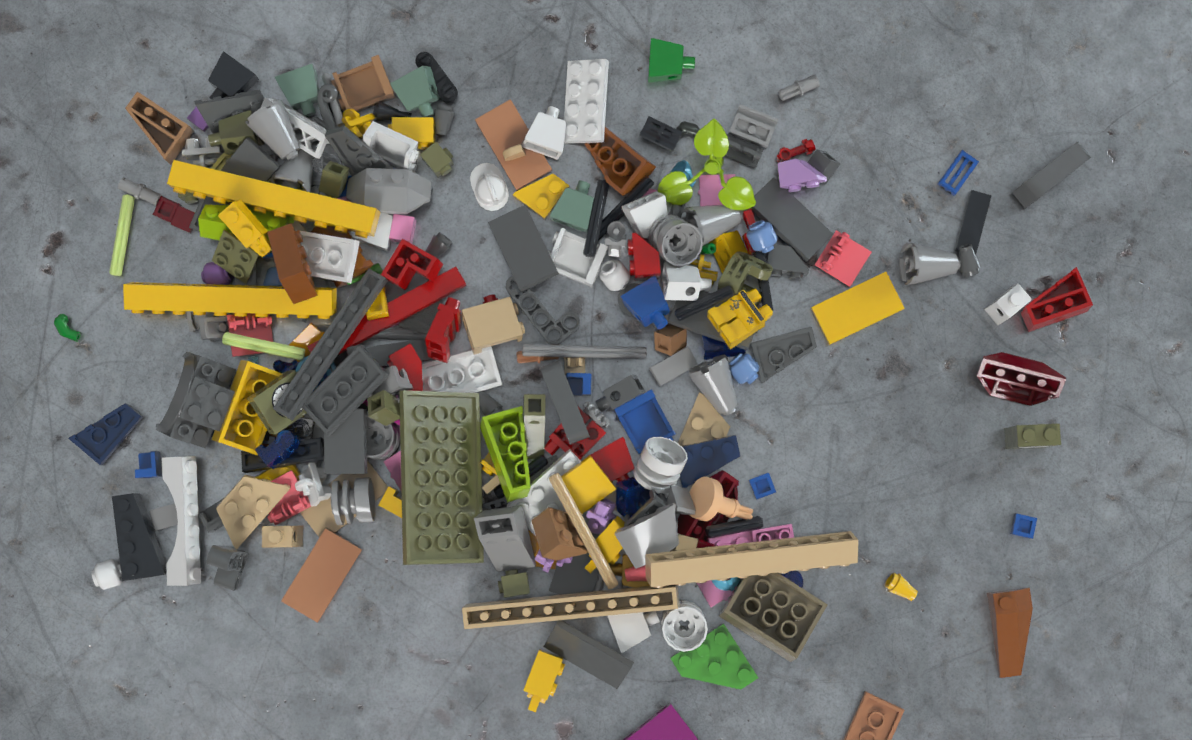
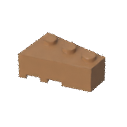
(160, 126)

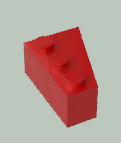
(1061, 301)

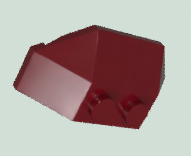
(1019, 379)
(695, 528)

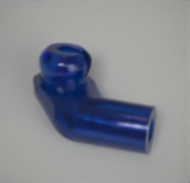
(281, 366)

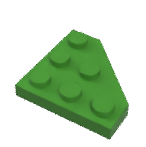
(716, 661)

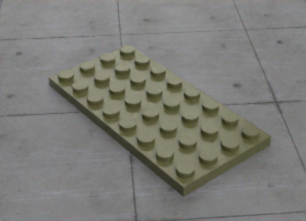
(440, 477)

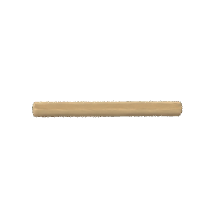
(583, 531)

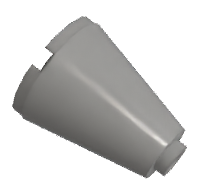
(275, 129)
(295, 173)
(712, 220)
(926, 263)
(716, 383)

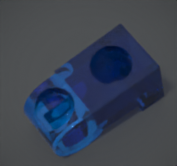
(279, 449)
(628, 496)

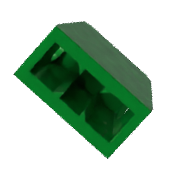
(667, 61)

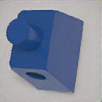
(647, 303)

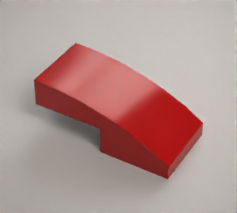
(748, 218)

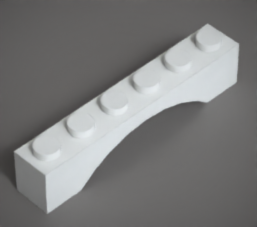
(181, 478)

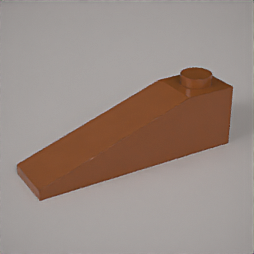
(620, 162)

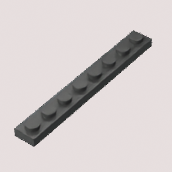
(330, 344)

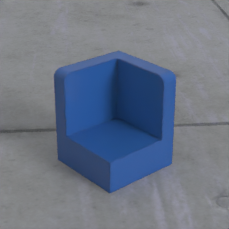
(579, 383)
(149, 465)

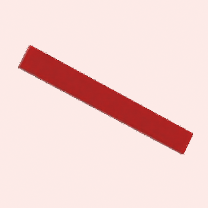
(406, 306)

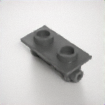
(743, 151)

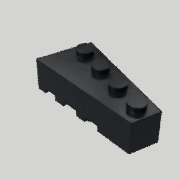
(136, 539)

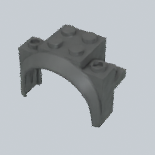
(198, 401)

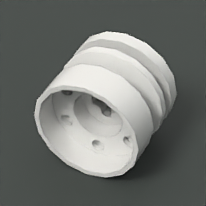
(660, 464)
(684, 637)

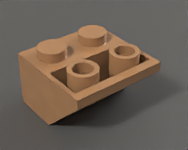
(557, 535)

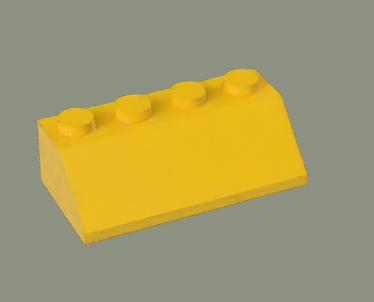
(241, 425)

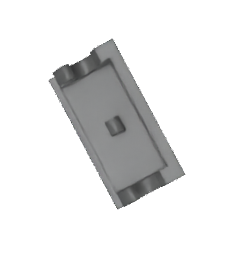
(394, 382)

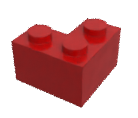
(410, 260)

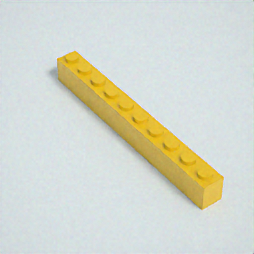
(274, 198)
(225, 299)

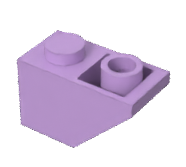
(797, 174)

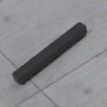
(617, 212)
(596, 218)

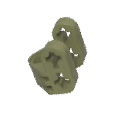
(739, 267)

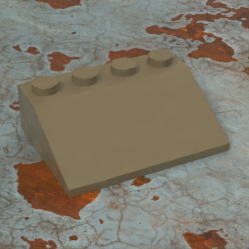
(774, 613)

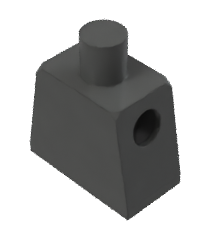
(628, 388)

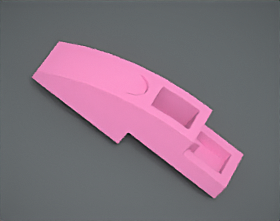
(763, 534)

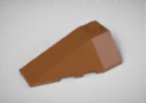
(1010, 627)

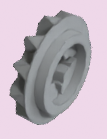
(596, 415)

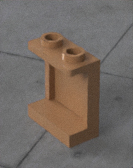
(363, 86)

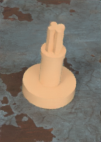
(709, 499)

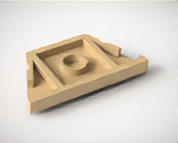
(703, 423)
(248, 505)

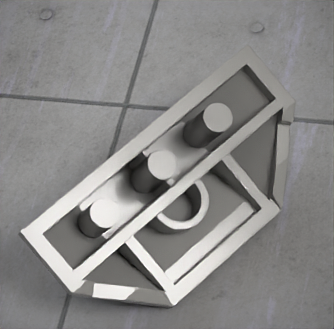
(389, 190)

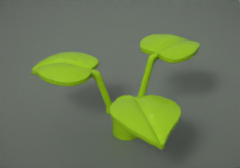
(714, 142)

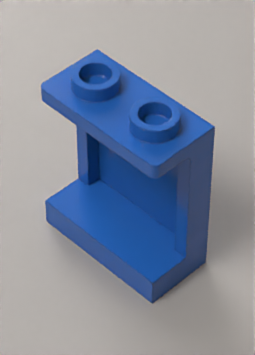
(644, 419)

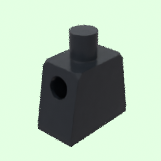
(230, 77)

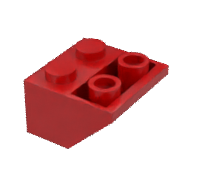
(645, 259)

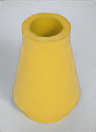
(900, 586)

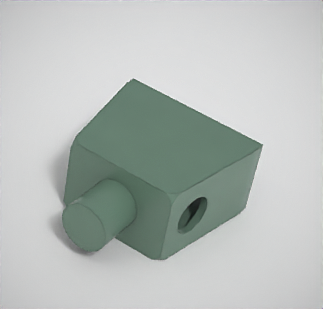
(300, 88)
(417, 90)
(574, 207)

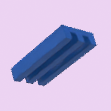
(948, 187)

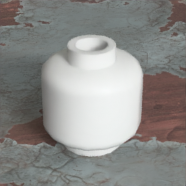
(614, 275)
(107, 574)

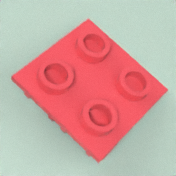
(843, 258)
(251, 327)
(291, 503)

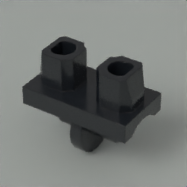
(660, 133)

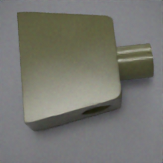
(233, 133)

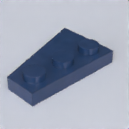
(105, 435)
(708, 457)

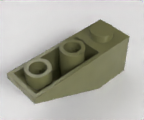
(534, 424)

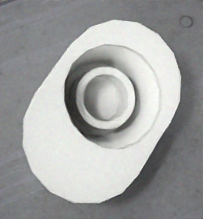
(489, 186)

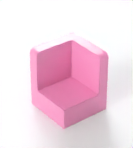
(402, 228)

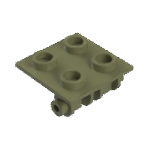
(234, 257)

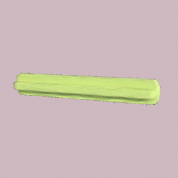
(122, 235)
(263, 346)

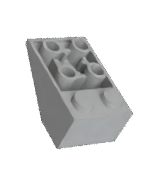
(505, 538)

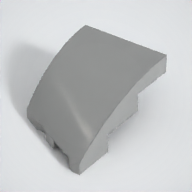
(650, 535)

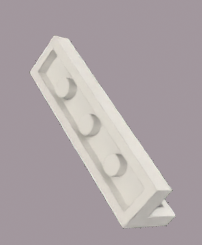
(307, 127)

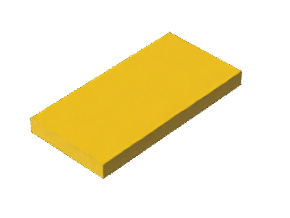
(857, 308)

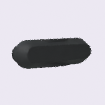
(445, 87)

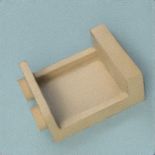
(492, 324)

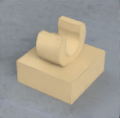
(574, 365)

